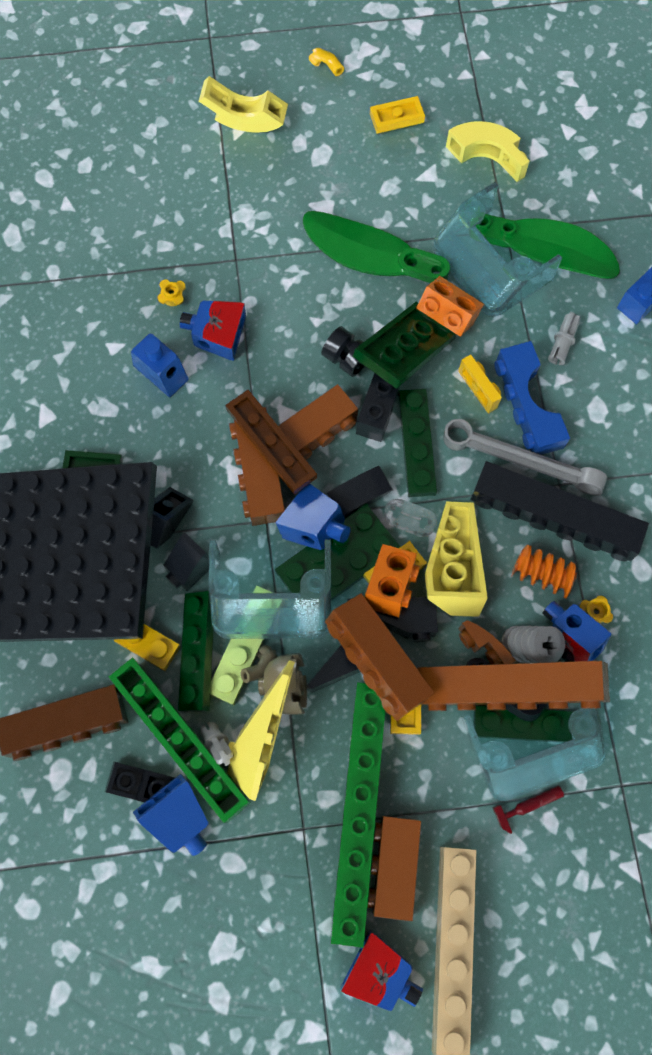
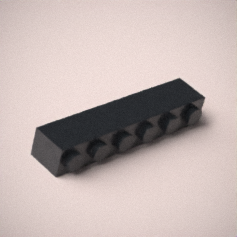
(559, 512)

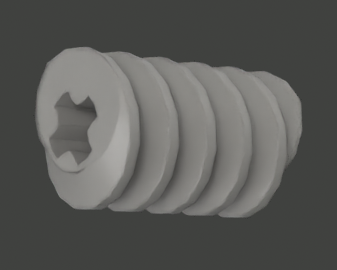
(534, 643)

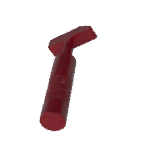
(527, 806)

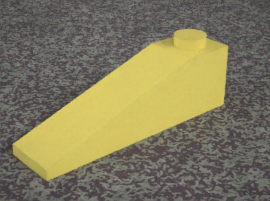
(455, 564)
(257, 738)

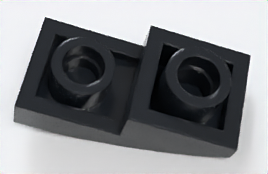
(361, 490)
(135, 782)

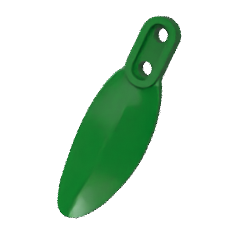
(547, 238)
(371, 249)

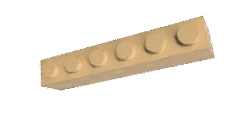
(454, 952)

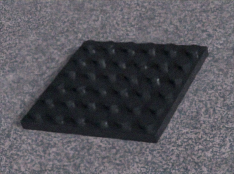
(75, 552)

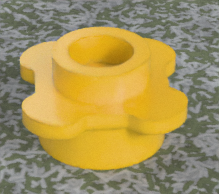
(171, 299)
(601, 604)

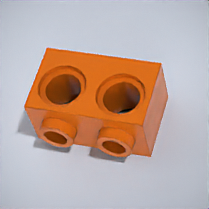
(450, 306)
(389, 580)

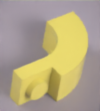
(242, 112)
(488, 141)

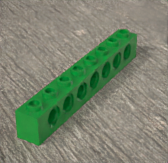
(358, 819)

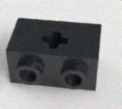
(377, 409)

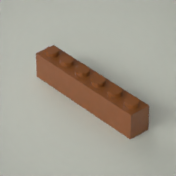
(518, 684)

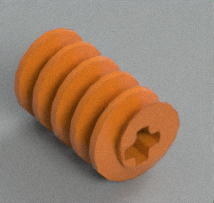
(545, 570)

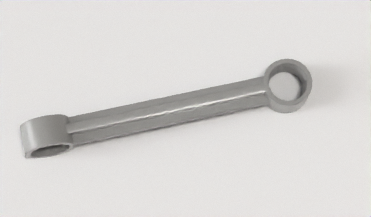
(587, 479)

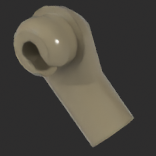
(253, 673)

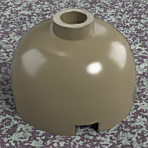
(297, 692)

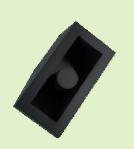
(167, 514)
(186, 563)

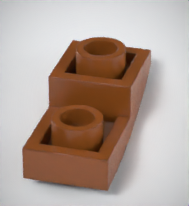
(478, 638)

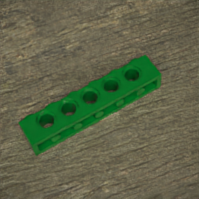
(179, 740)

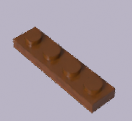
(271, 441)

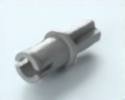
(564, 339)
(216, 743)

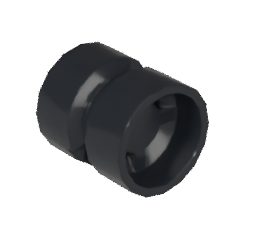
(340, 348)

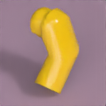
(320, 55)

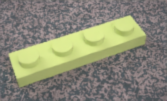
(238, 655)

